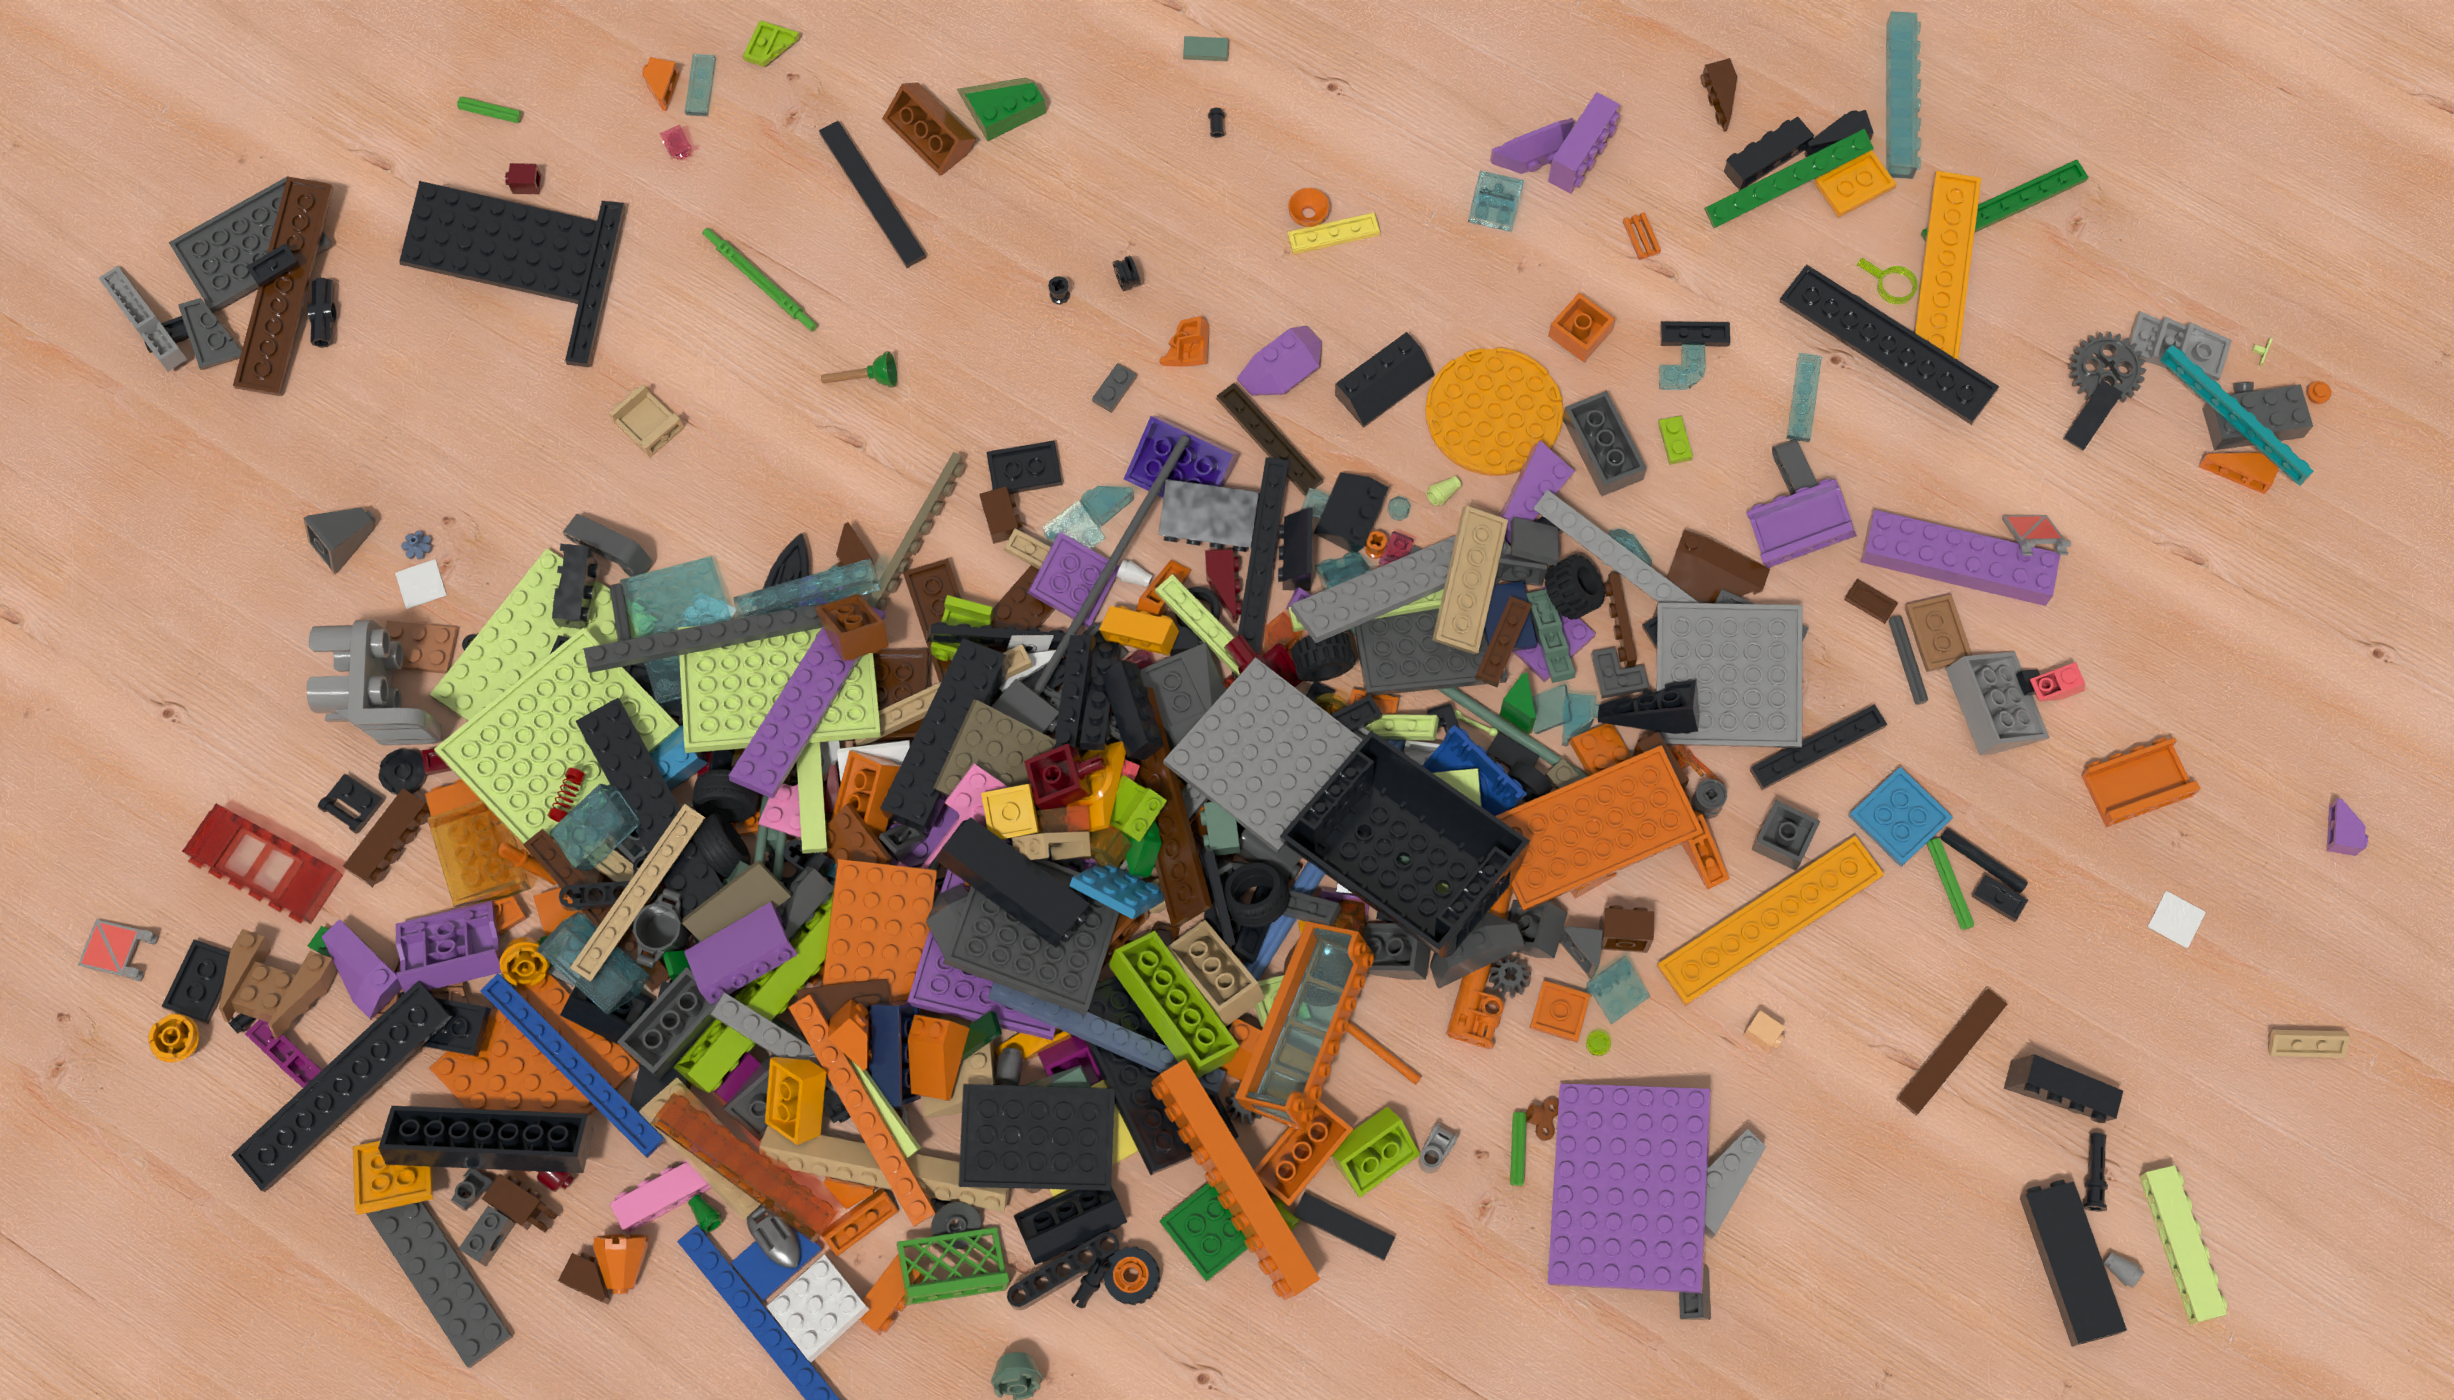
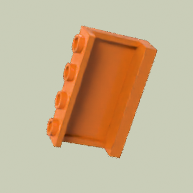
(2138, 782)

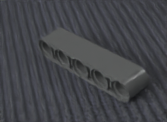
(1793, 466)

